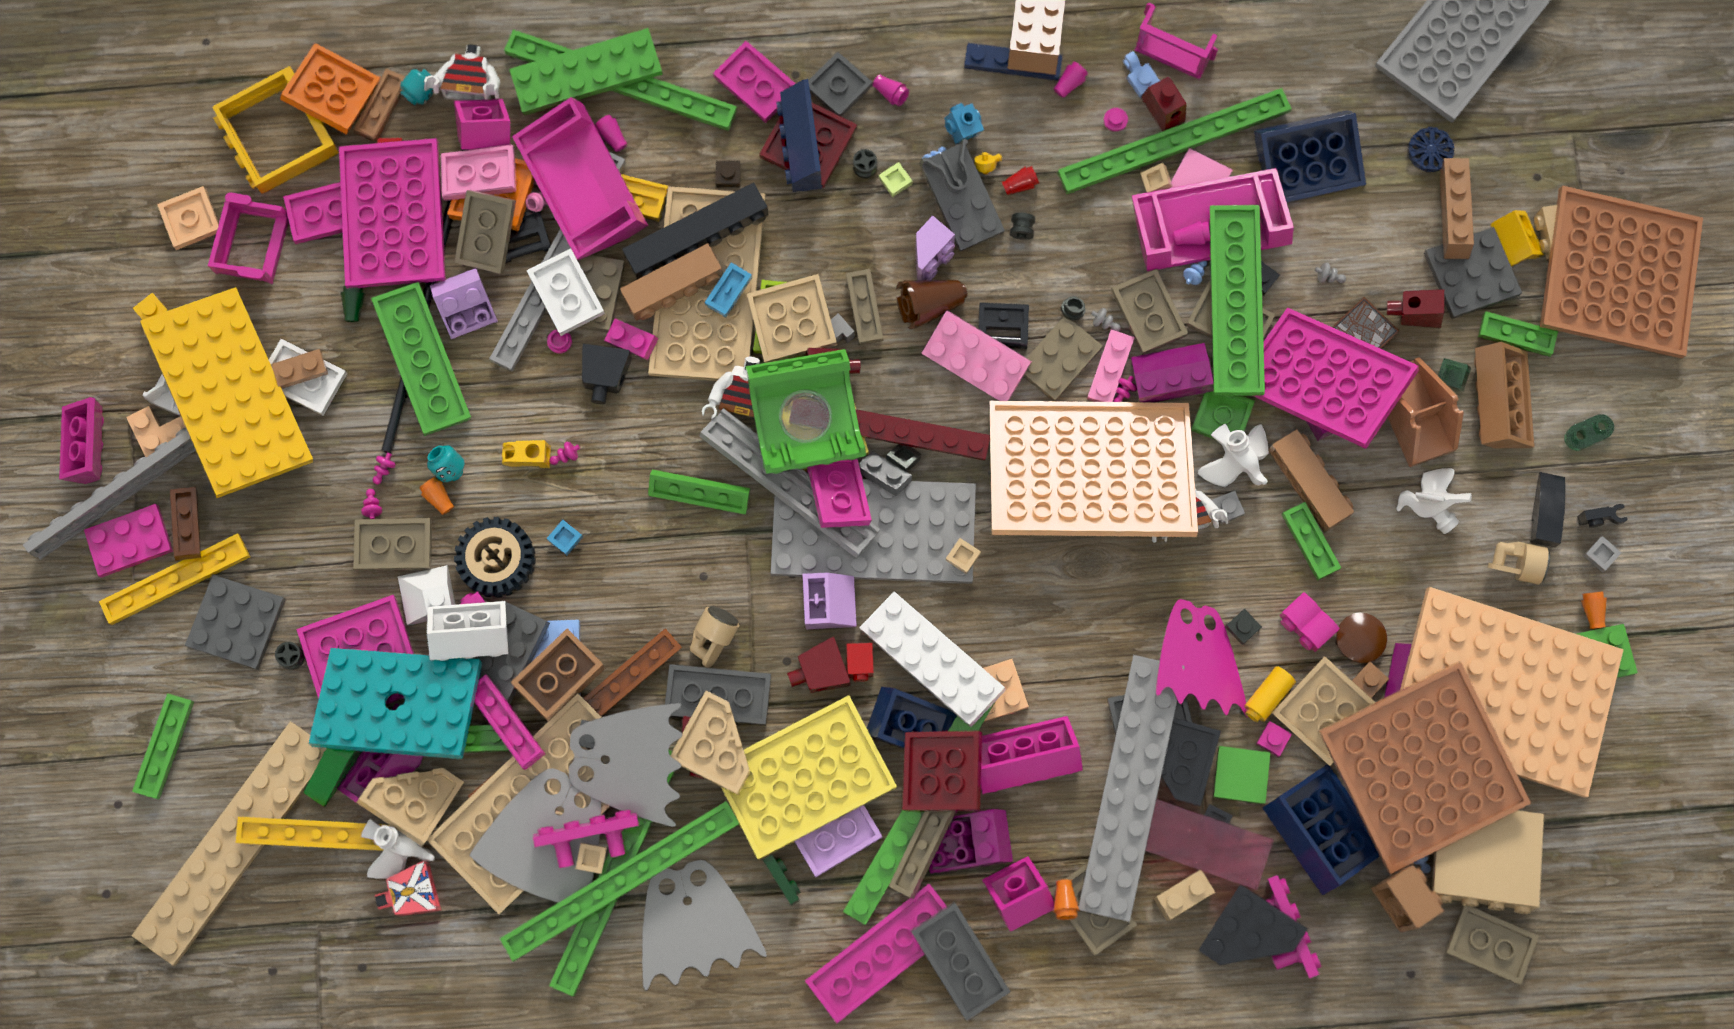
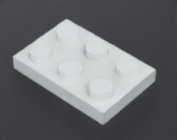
(565, 292)
(315, 393)

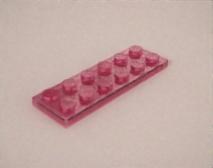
(1208, 844)

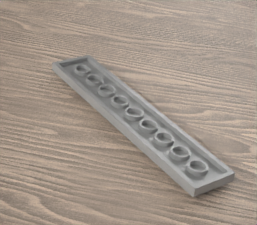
(1129, 794)

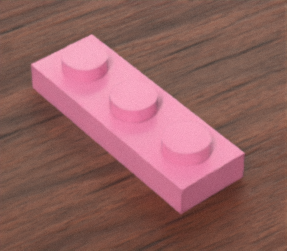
(1110, 367)

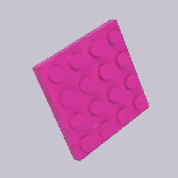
(367, 627)

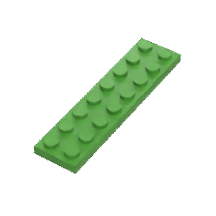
(1236, 300)

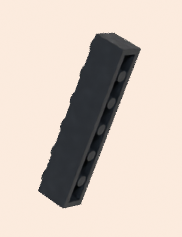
(700, 228)

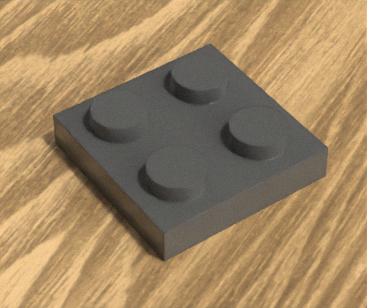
(839, 84)

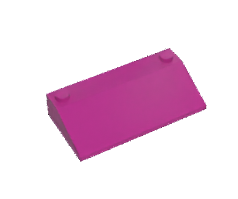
(579, 179)
(1174, 208)

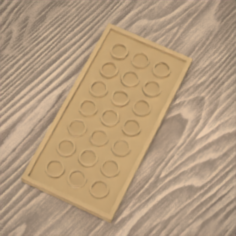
(691, 336)
(468, 824)

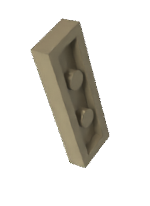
(864, 307)

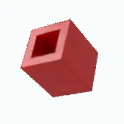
(860, 661)

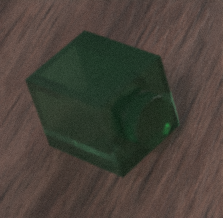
(1454, 374)

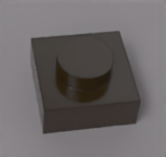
(728, 173)

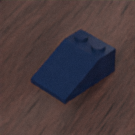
(901, 713)

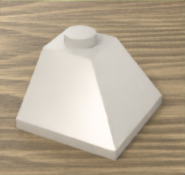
(423, 591)

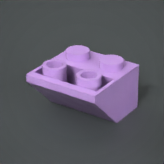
(933, 248)
(463, 303)
(829, 601)

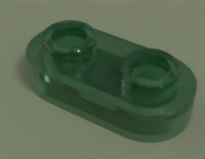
(1591, 432)

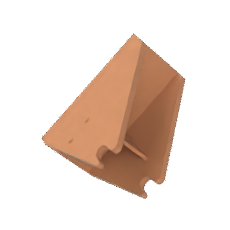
(1426, 418)

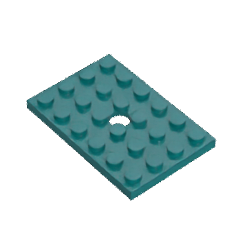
(430, 722)

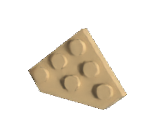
(713, 745)
(412, 800)

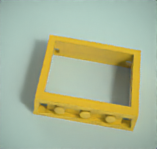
(252, 96)

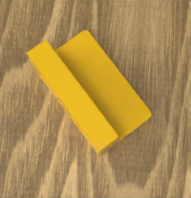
(1517, 237)

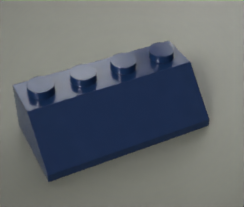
(800, 137)

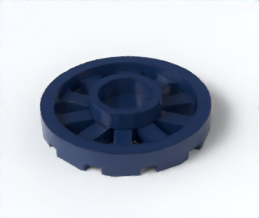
(1430, 149)

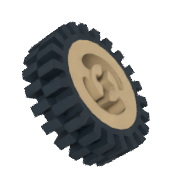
(476, 573)

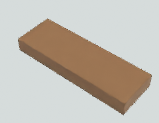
(380, 106)

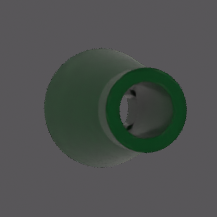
(352, 303)

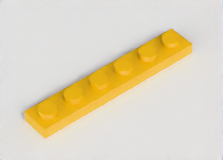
(174, 579)
(303, 833)

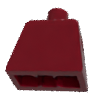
(1164, 101)
(1419, 308)
(821, 668)

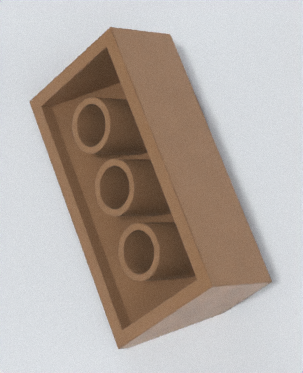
(1504, 396)

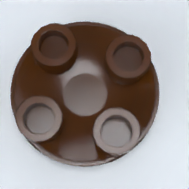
(1361, 637)

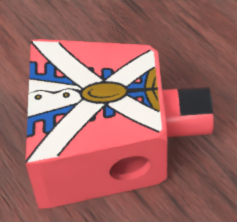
(410, 892)

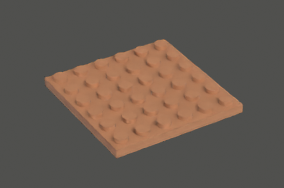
(1622, 272)
(1424, 767)

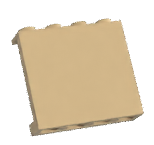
(1494, 865)

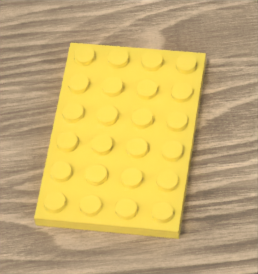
(808, 777)

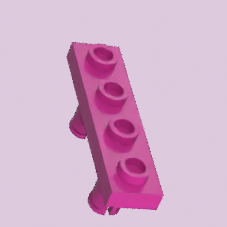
(572, 830)
(1302, 952)

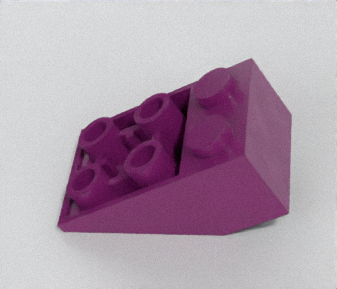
(974, 842)

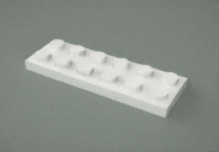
(932, 659)

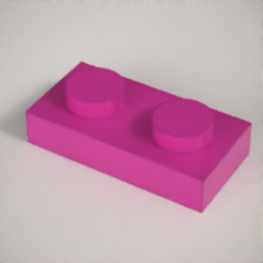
(631, 338)

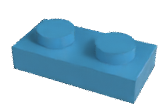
(728, 290)

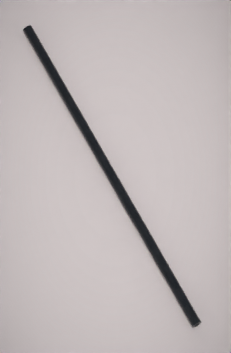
(401, 391)

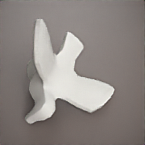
(1240, 456)
(1434, 499)
(395, 850)

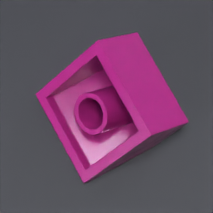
(482, 123)
(1019, 893)

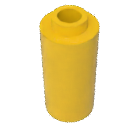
(1269, 694)

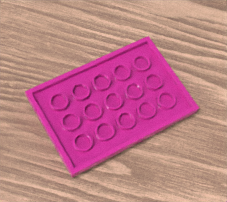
(391, 213)
(1332, 377)

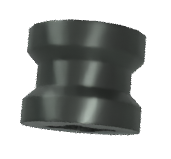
(865, 157)
(1022, 226)
(286, 651)

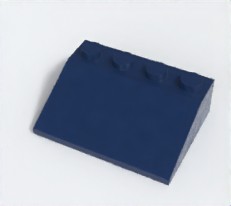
(1313, 154)
(1323, 829)

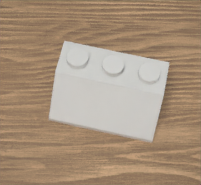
(467, 630)

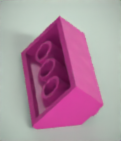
(1029, 754)

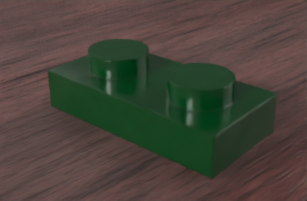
(777, 870)

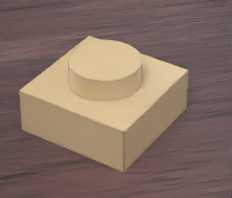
(1156, 178)
(963, 556)
(591, 858)

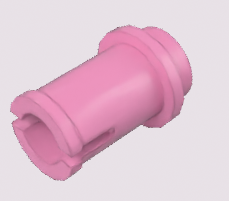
(535, 201)

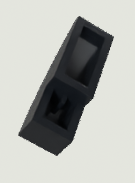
(1548, 510)

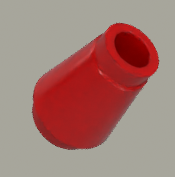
(1021, 181)

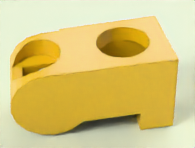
(526, 453)

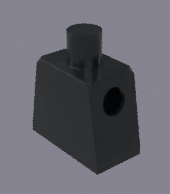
(604, 370)

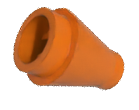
(436, 495)
(1595, 608)
(1065, 901)

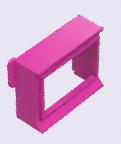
(1173, 50)
(227, 226)

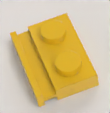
(648, 196)

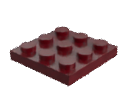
(832, 138)
(942, 771)

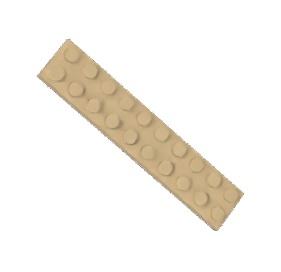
(220, 861)

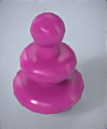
(1126, 386)
(564, 454)
(382, 469)
(371, 506)

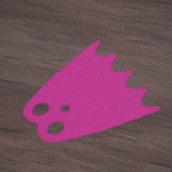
(1208, 664)

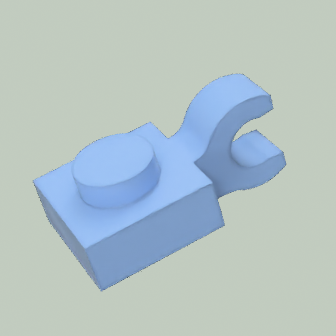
(1140, 76)

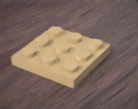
(791, 318)
(1320, 701)

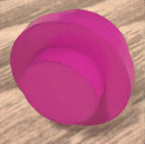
(1115, 119)
(558, 343)

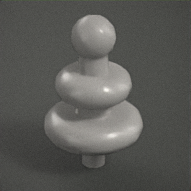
(1325, 272)
(1100, 317)

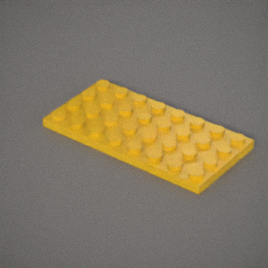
(226, 392)

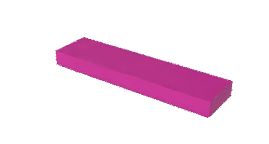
(507, 723)

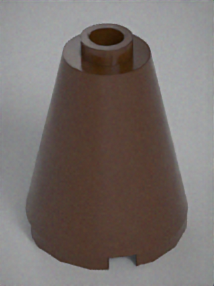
(928, 299)

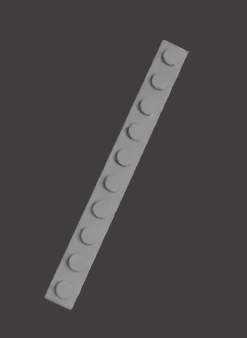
(530, 309)

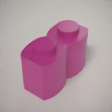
(1308, 622)

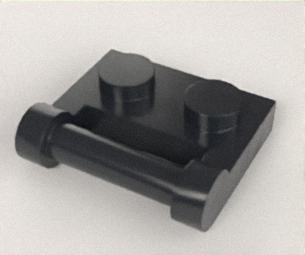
(531, 226)
(1005, 317)

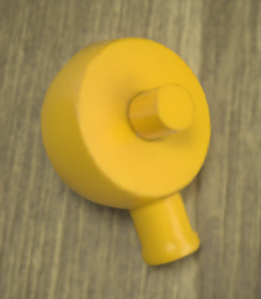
(986, 162)

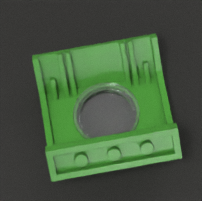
(805, 411)

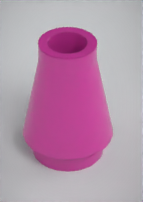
(1071, 78)
(892, 90)
(611, 133)
(1193, 234)

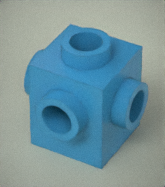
(963, 122)

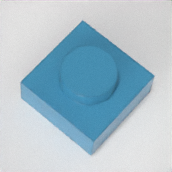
(564, 537)

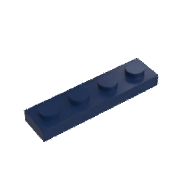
(996, 60)

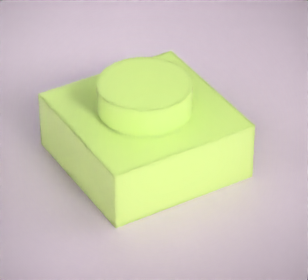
(895, 179)

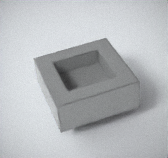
(1231, 504)
(1602, 554)

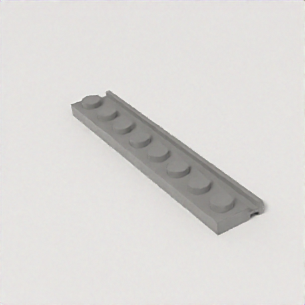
(791, 486)
(108, 497)

